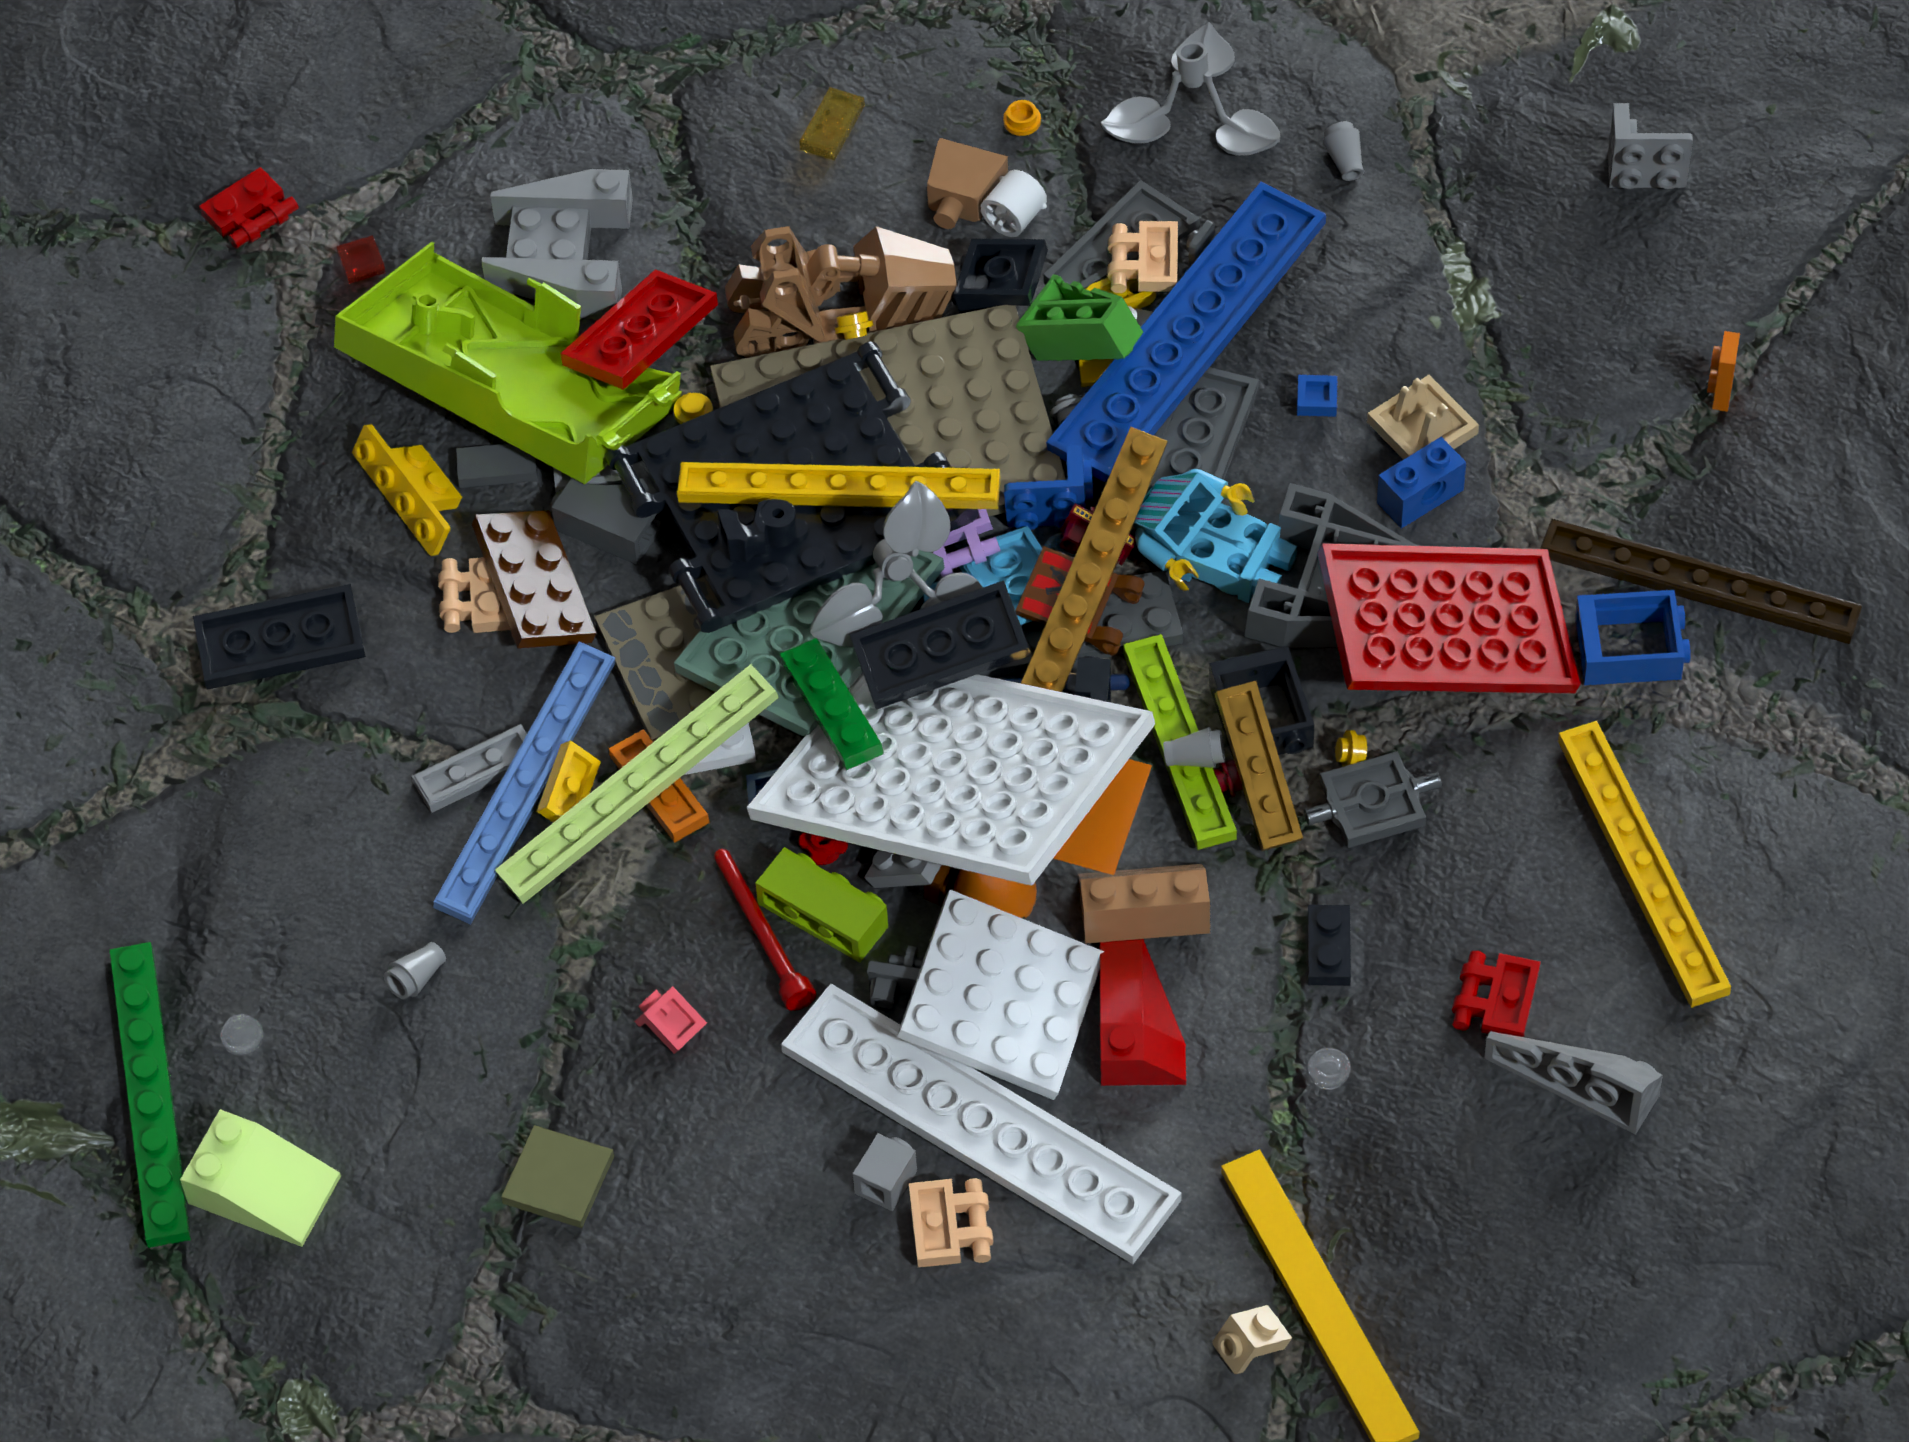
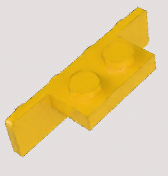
(411, 485)

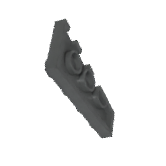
(1089, 256)

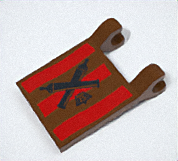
(1045, 587)

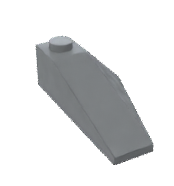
(1591, 1079)

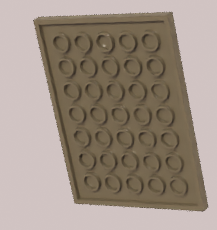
(966, 387)

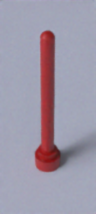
(795, 989)

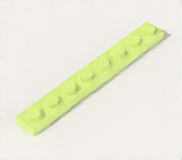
(636, 783)

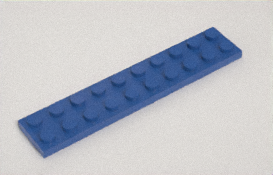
(1190, 326)

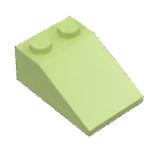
(258, 1179)

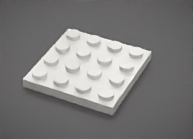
(1001, 994)

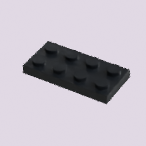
(278, 636)
(940, 645)

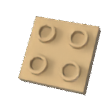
(1420, 417)

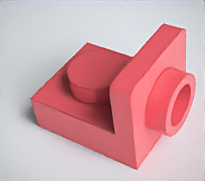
(670, 1018)

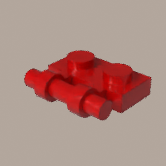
(244, 201)
(1509, 998)

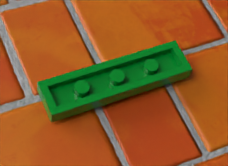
(831, 704)

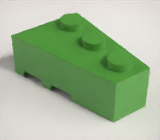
(1078, 324)

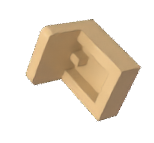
(1250, 1336)

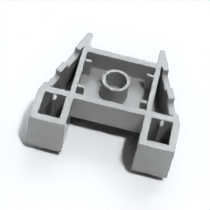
(552, 237)

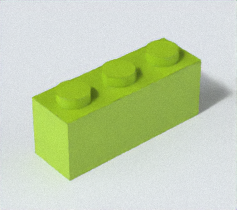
(822, 904)

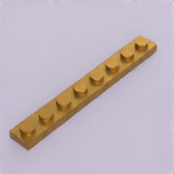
(1095, 561)

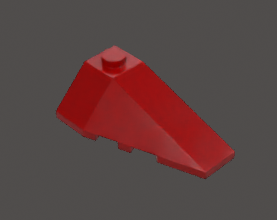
(1136, 1021)

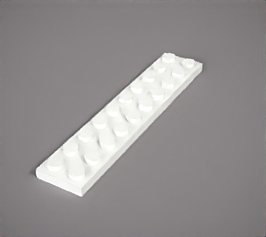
(983, 1124)

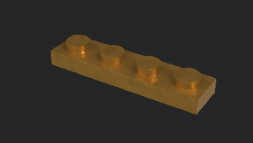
(1258, 766)

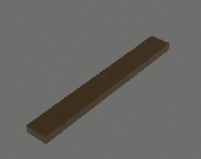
(1702, 581)

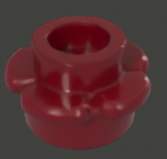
(1228, 777)

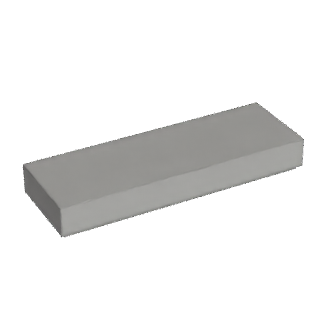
(468, 770)

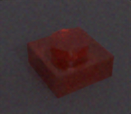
(360, 259)

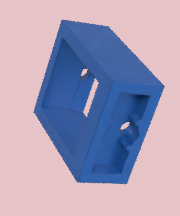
(1627, 609)

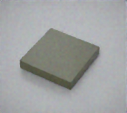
(557, 1176)

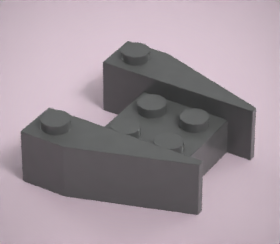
(1302, 615)

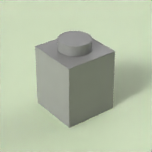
(885, 1171)

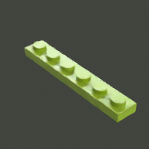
(1194, 786)

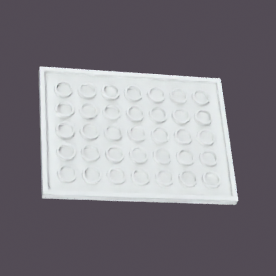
(967, 776)

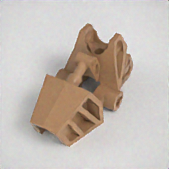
(896, 274)

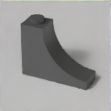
(606, 518)

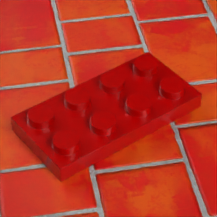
(639, 329)

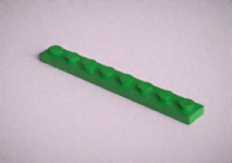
(149, 1095)

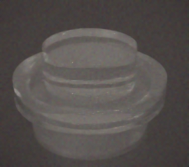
(241, 1034)
(1329, 1068)

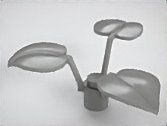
(1195, 63)
(911, 525)

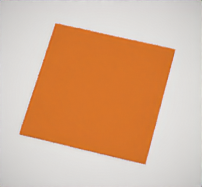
(1104, 829)

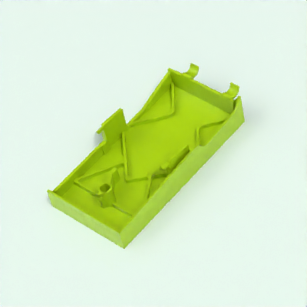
(499, 362)

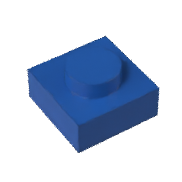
(1317, 395)

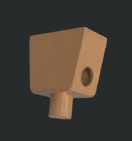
(961, 181)

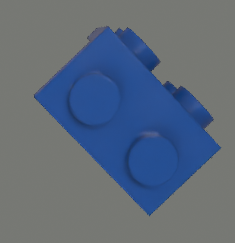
(1050, 501)

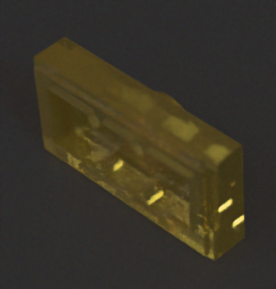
(832, 123)

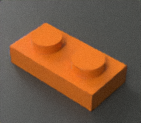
(1723, 370)

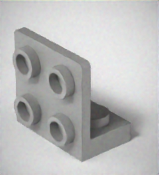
(1645, 158)

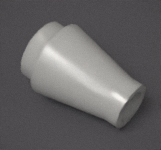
(1344, 147)
(1197, 749)
(413, 971)

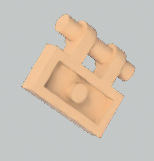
(1157, 256)
(484, 606)
(935, 1222)

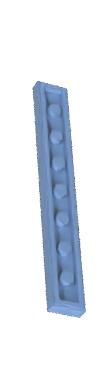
(523, 783)

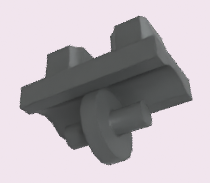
(893, 978)

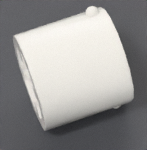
(1013, 203)

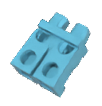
(1236, 552)

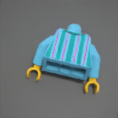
(1176, 513)

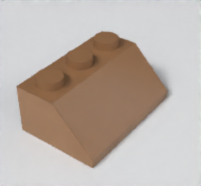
(1144, 903)

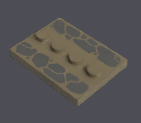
(646, 643)

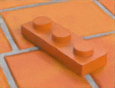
(674, 807)

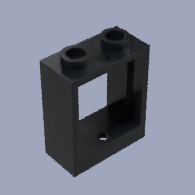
(1269, 669)

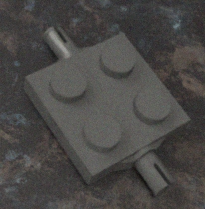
(1373, 799)

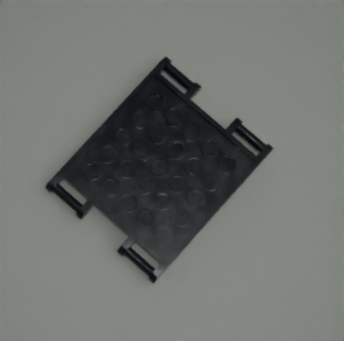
(807, 420)

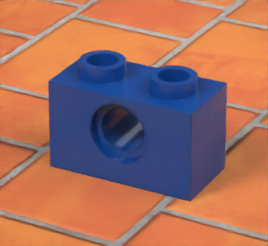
(1421, 482)

